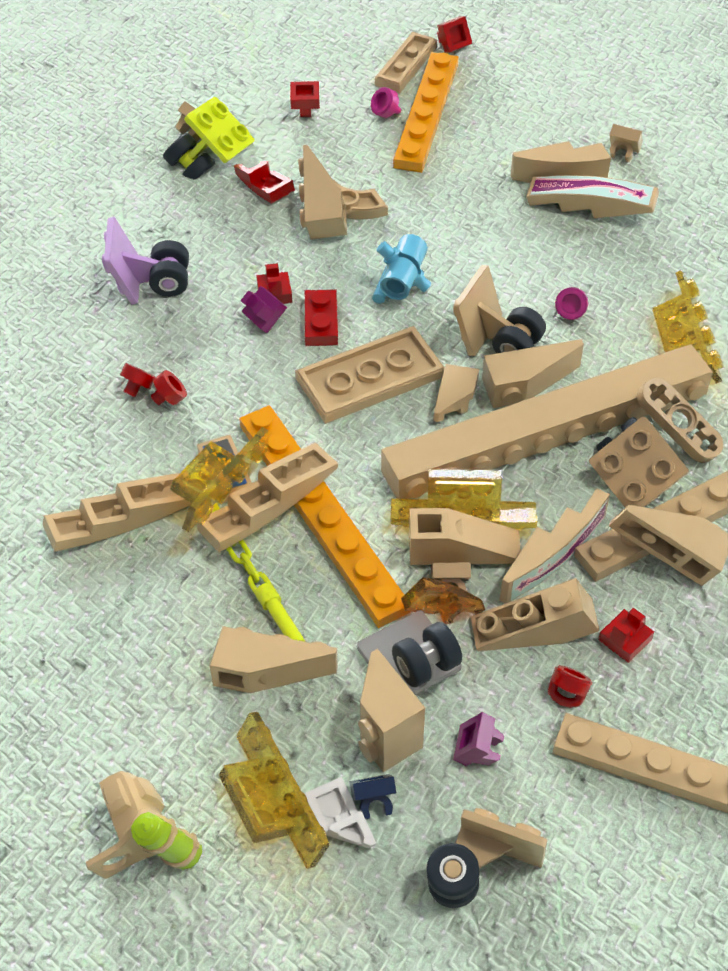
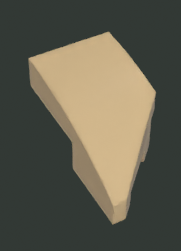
(455, 390)

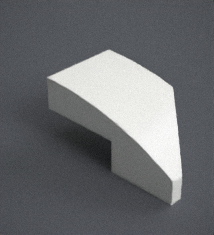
(338, 814)

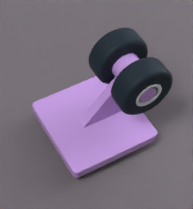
(163, 269)

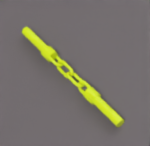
(266, 592)

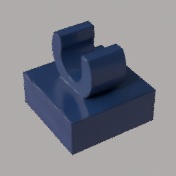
(373, 789)

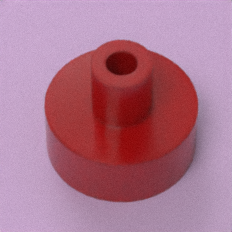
(136, 379)
(168, 389)

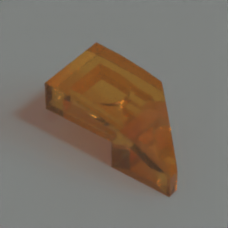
(441, 597)

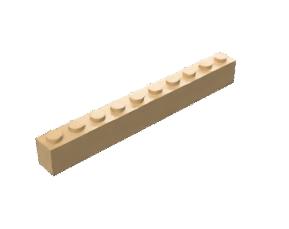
(541, 421)

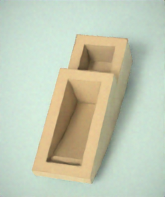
(560, 160)

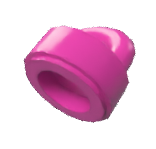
(385, 102)
(571, 303)

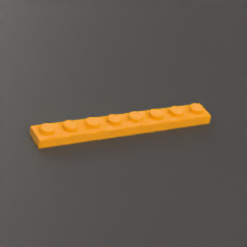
(334, 528)

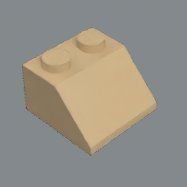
(389, 715)

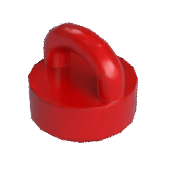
(570, 681)

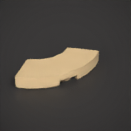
(363, 204)

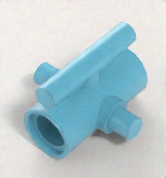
(402, 268)

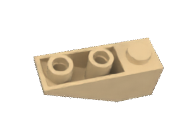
(323, 202)
(455, 537)
(539, 619)
(261, 661)

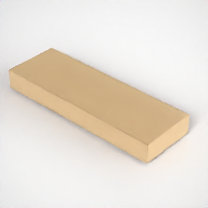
(406, 62)

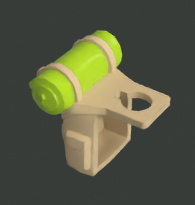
(141, 828)

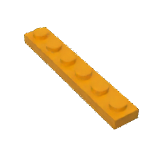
(426, 112)

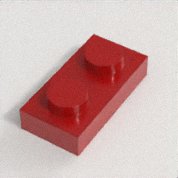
(321, 317)

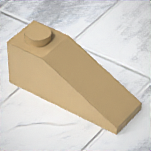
(528, 371)
(678, 539)

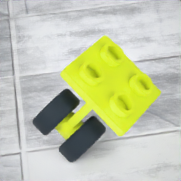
(217, 130)

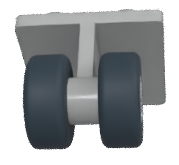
(416, 650)

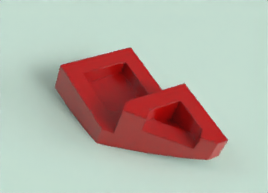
(265, 183)

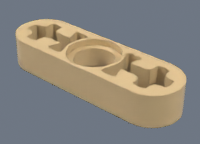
(664, 420)

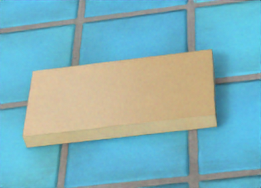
(369, 374)

